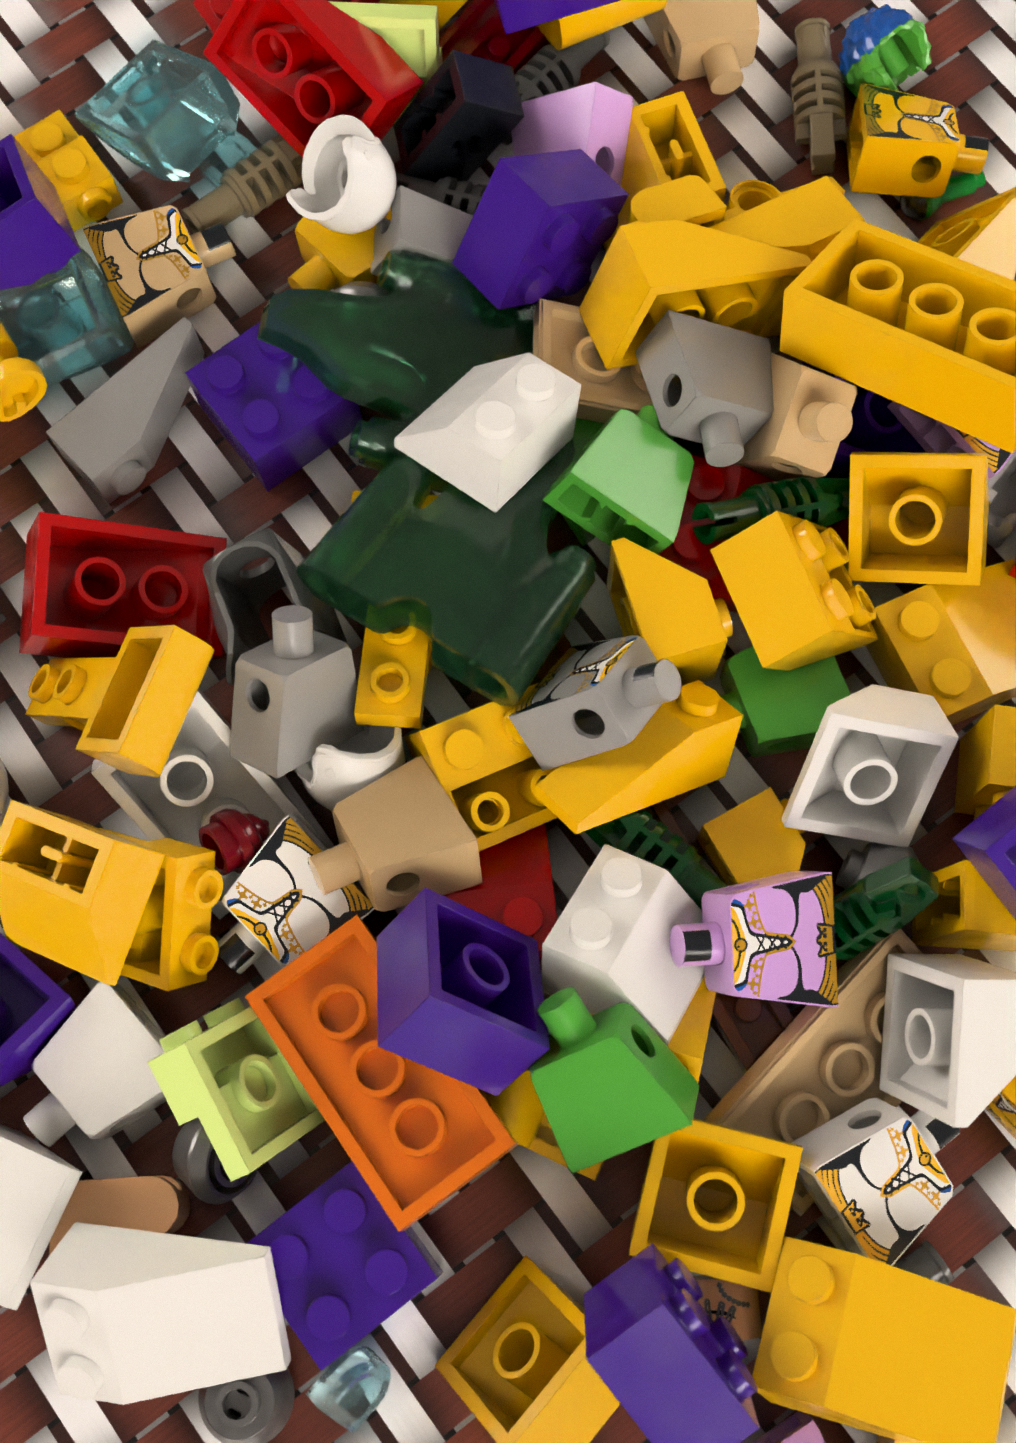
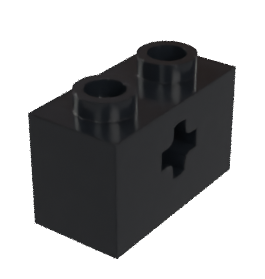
(458, 118)

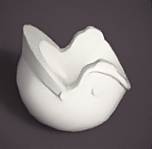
(345, 177)
(352, 764)

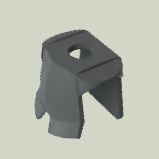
(240, 594)

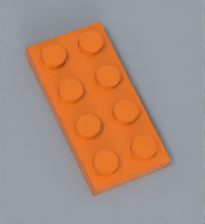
(399, 1121)

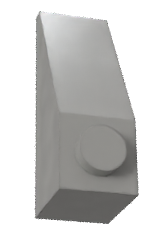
(126, 421)

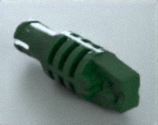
(805, 497)
(654, 843)
(881, 905)

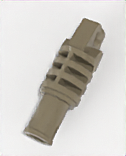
(817, 95)
(248, 186)

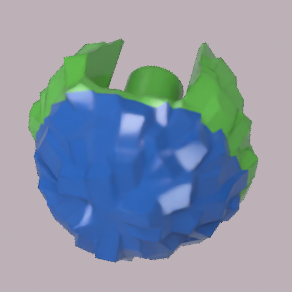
(883, 49)

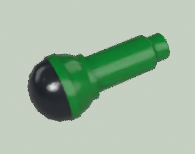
(958, 186)

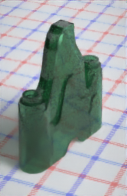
(397, 347)
(456, 573)

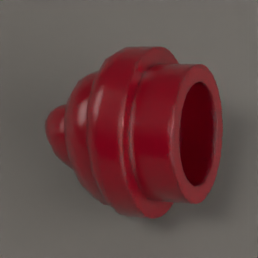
(234, 838)

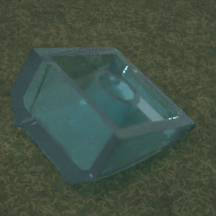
(164, 111)
(66, 320)

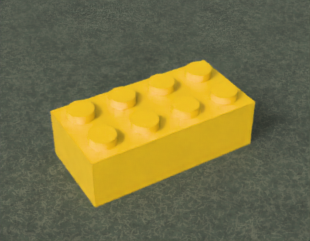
(910, 329)

